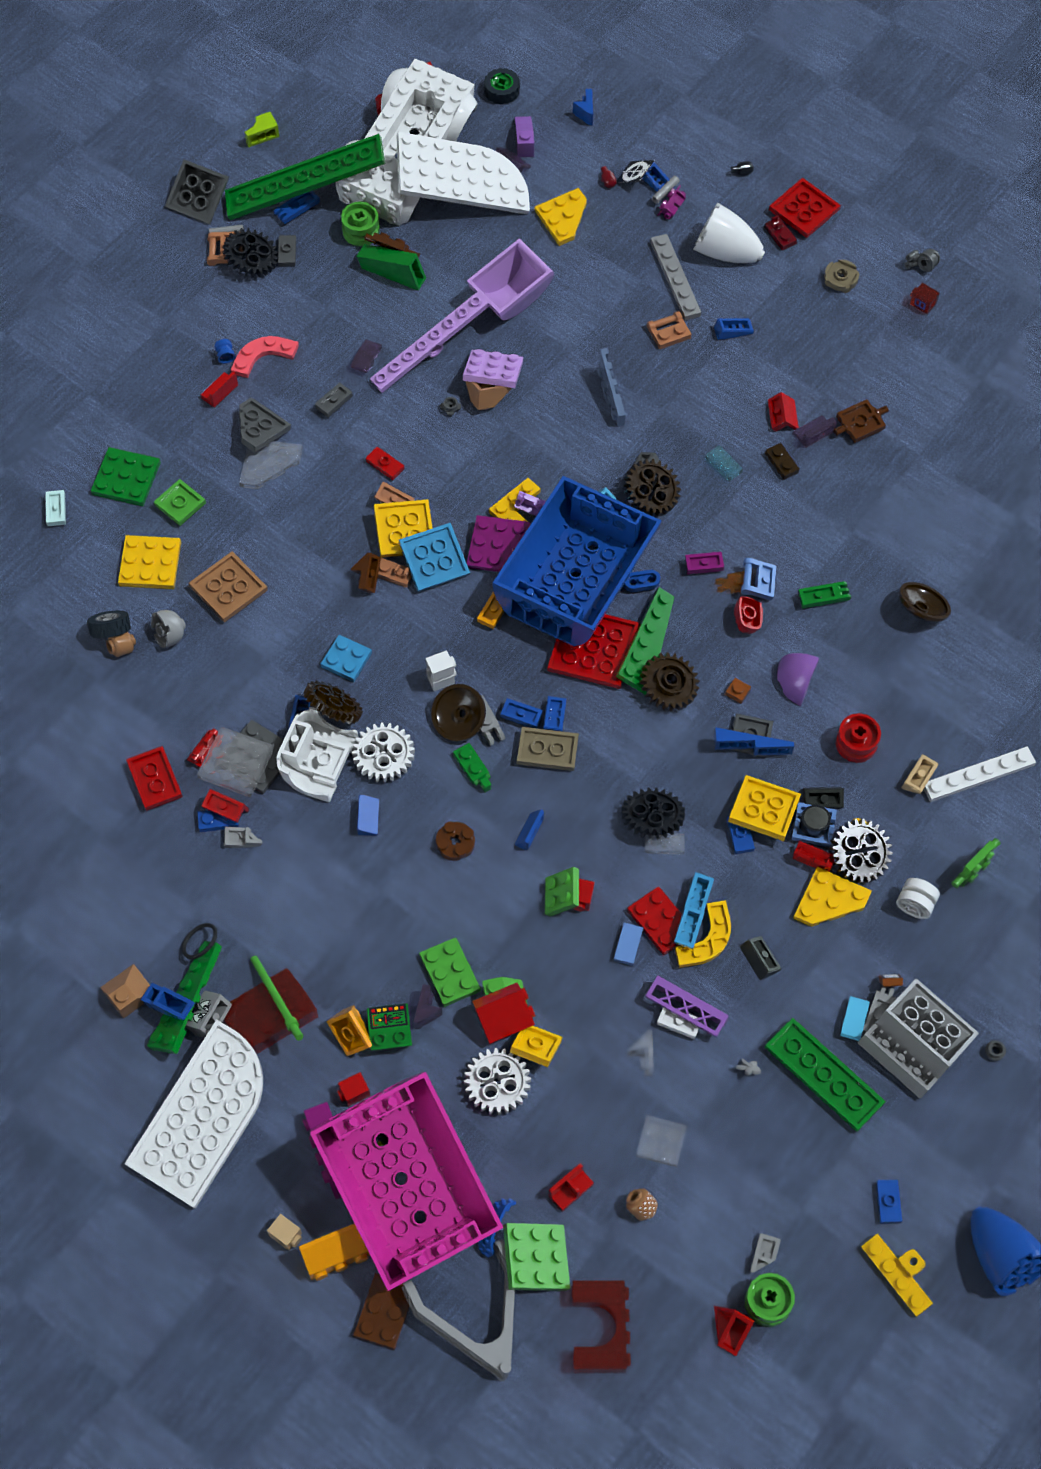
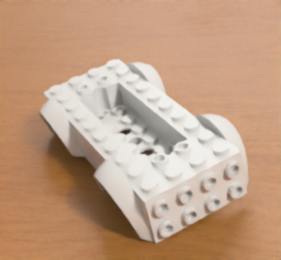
(411, 99)

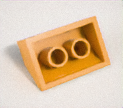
(333, 1252)

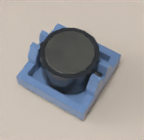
(814, 824)

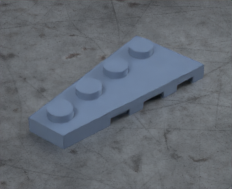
(609, 386)

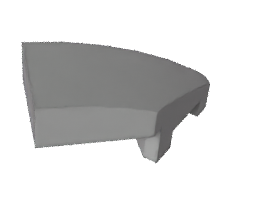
(240, 838)
(765, 1251)

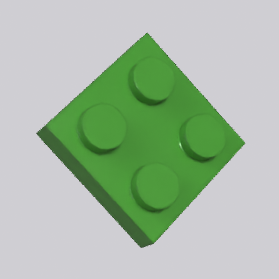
(179, 502)
(562, 891)

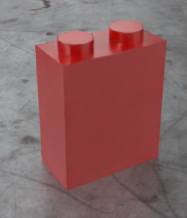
(504, 1012)

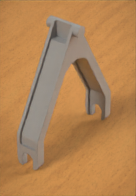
(492, 1356)

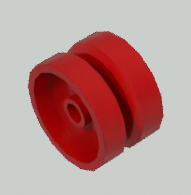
(858, 738)

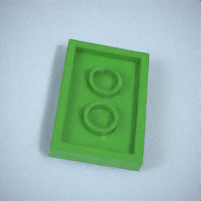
(450, 972)

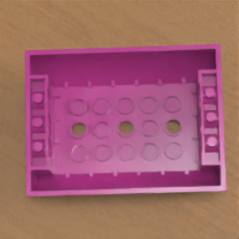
(436, 1172)

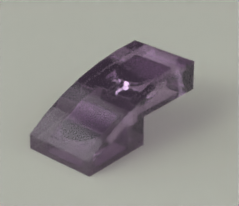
(365, 356)

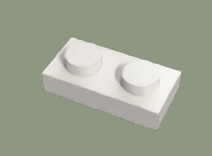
(677, 1024)

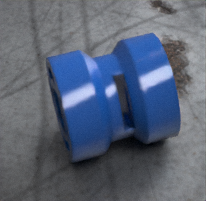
(224, 350)

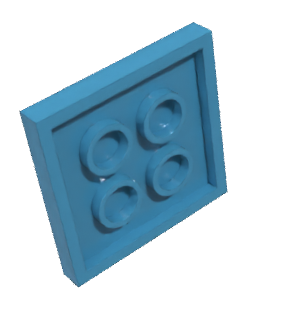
(434, 557)

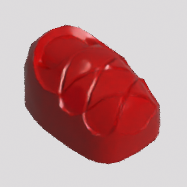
(748, 615)

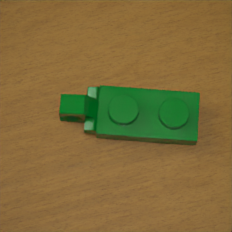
(473, 766)

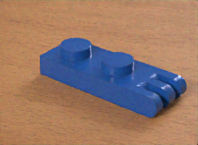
(296, 206)

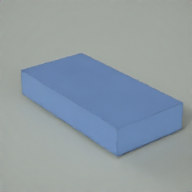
(628, 944)

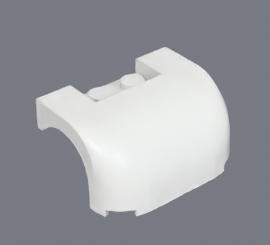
(314, 754)

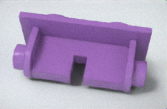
(529, 503)

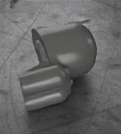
(926, 260)

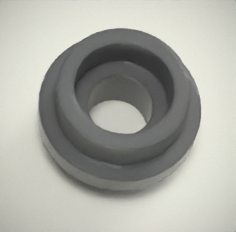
(995, 1045)

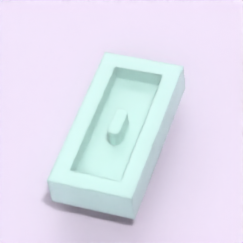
(55, 508)

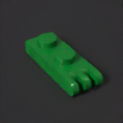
(824, 594)

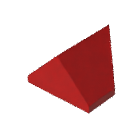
(731, 1328)

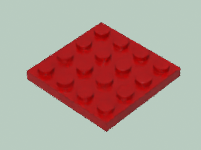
(598, 657)

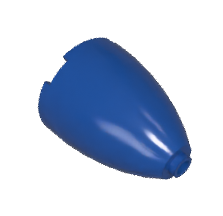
(1005, 1250)

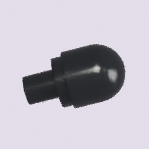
(742, 168)

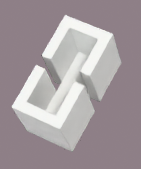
(440, 670)

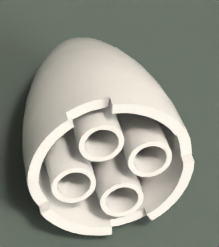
(728, 238)

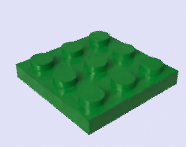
(125, 476)

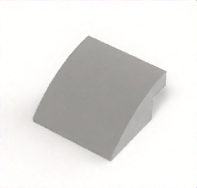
(918, 1038)

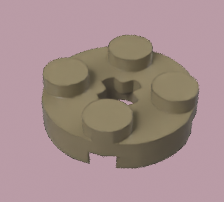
(839, 283)

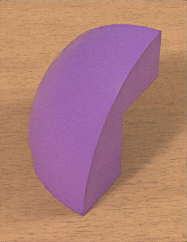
(795, 675)

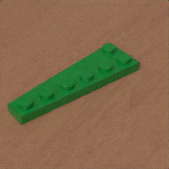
(647, 640)
(170, 1031)

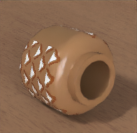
(641, 1204)

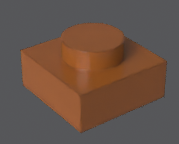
(738, 690)

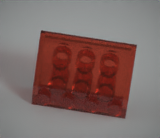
(258, 1017)

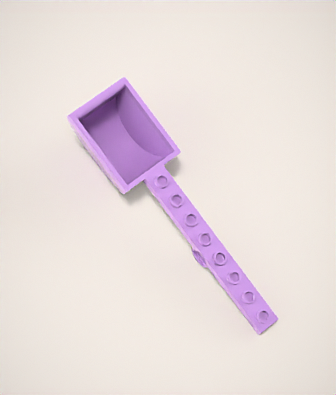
(504, 285)

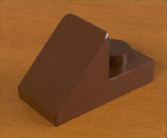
(368, 568)

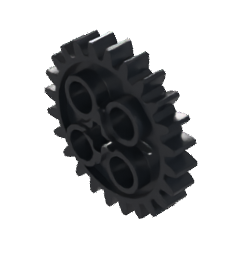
(242, 244)
(653, 813)

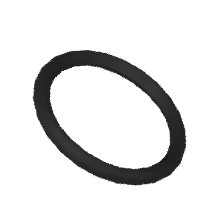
(190, 935)

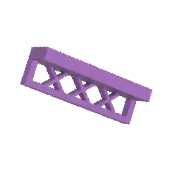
(690, 1002)

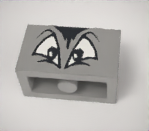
(208, 1010)

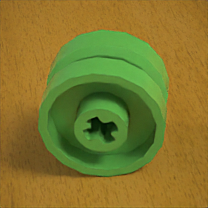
(357, 221)
(778, 1290)

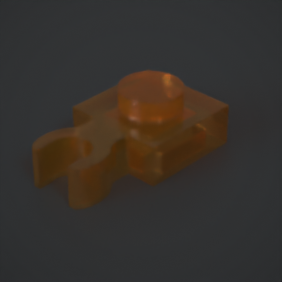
(733, 582)

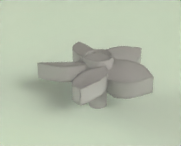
(749, 1067)

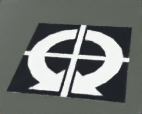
(635, 171)

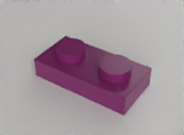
(704, 562)

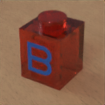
(924, 298)

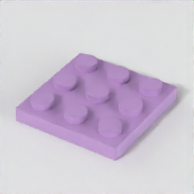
(493, 368)

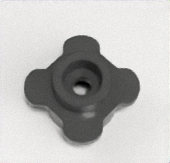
(450, 401)

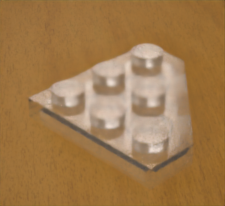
(269, 463)

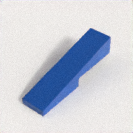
(760, 744)

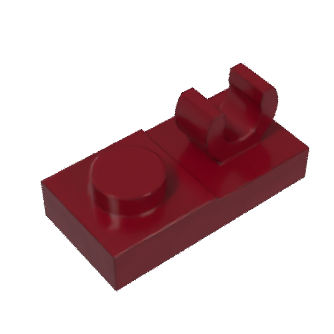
(780, 233)

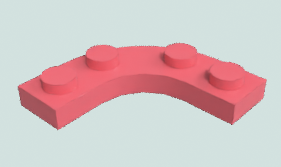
(261, 347)

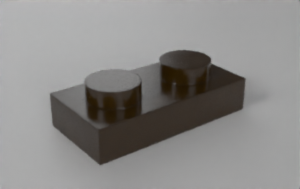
(782, 461)

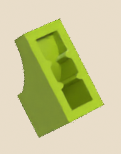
(263, 130)

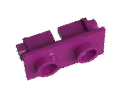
(675, 197)

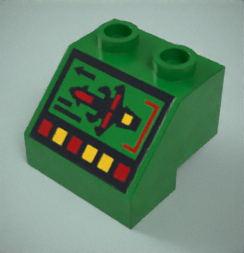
(389, 1026)

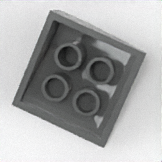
(197, 191)

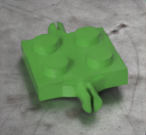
(978, 862)

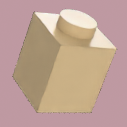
(285, 1232)

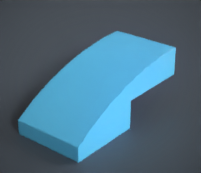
(854, 1018)

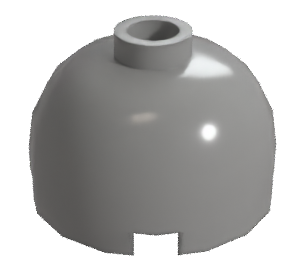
(168, 627)

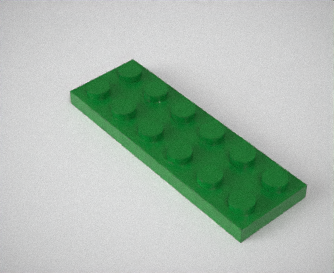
(825, 1074)

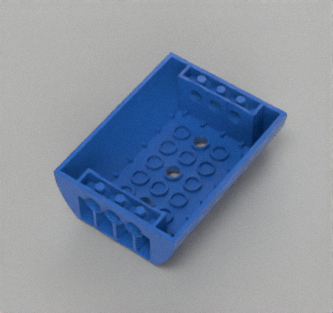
(538, 578)

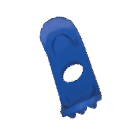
(486, 1244)

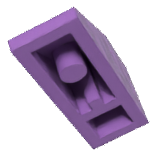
(524, 136)

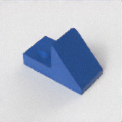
(584, 109)

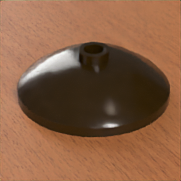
(924, 602)
(448, 708)

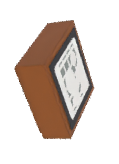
(891, 980)

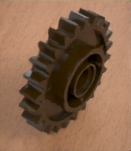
(665, 668)

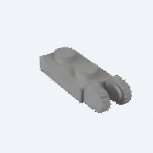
(491, 724)

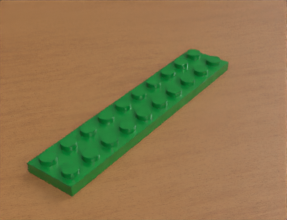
(304, 176)

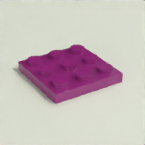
(494, 542)

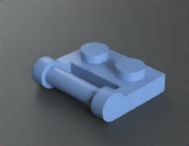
(764, 579)

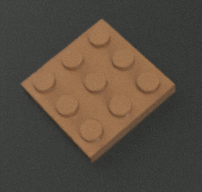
(228, 586)

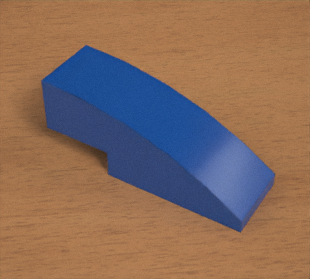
(167, 1002)

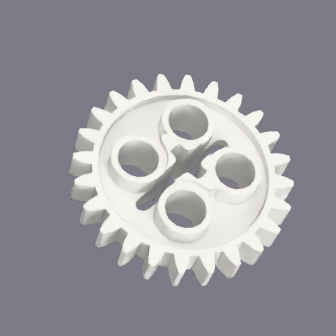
(395, 741)
(503, 1098)

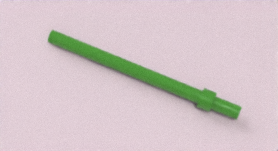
(290, 1021)

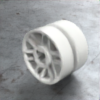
(918, 898)

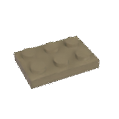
(547, 748)

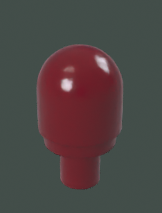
(608, 177)

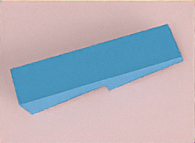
(693, 910)

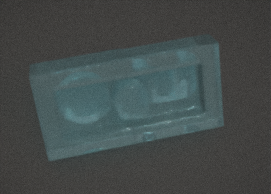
(724, 463)

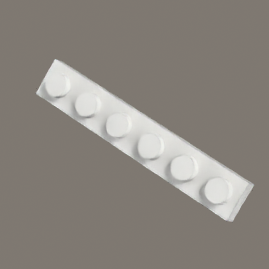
(979, 774)

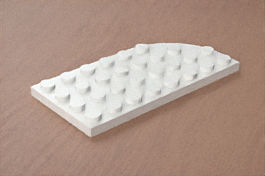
(459, 174)
(201, 1116)

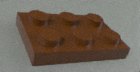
(382, 1314)

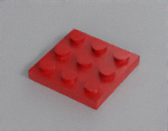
(804, 207)

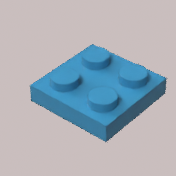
(346, 658)

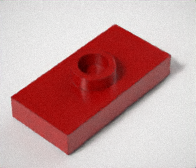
(385, 463)

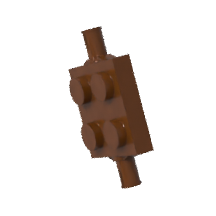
(384, 240)
(861, 420)

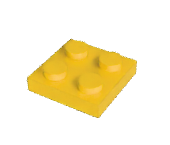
(536, 1045)

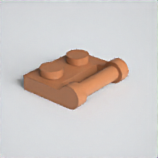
(213, 237)
(670, 335)

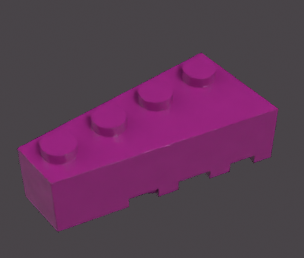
(314, 1117)

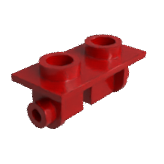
(201, 750)
(813, 856)

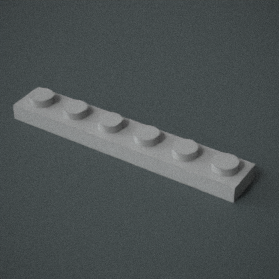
(675, 277)

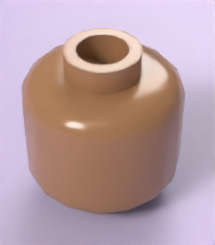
(121, 644)

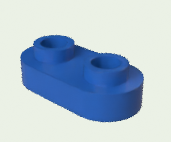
(641, 580)

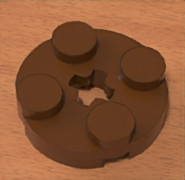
(455, 830)

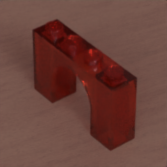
(611, 1297)

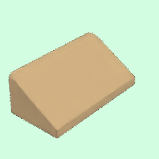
(920, 775)

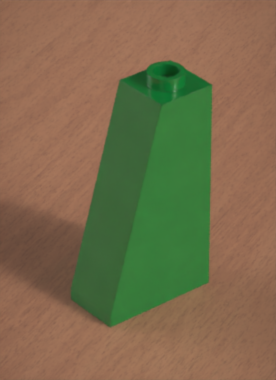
(392, 264)

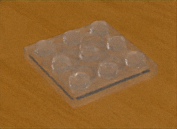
(235, 761)

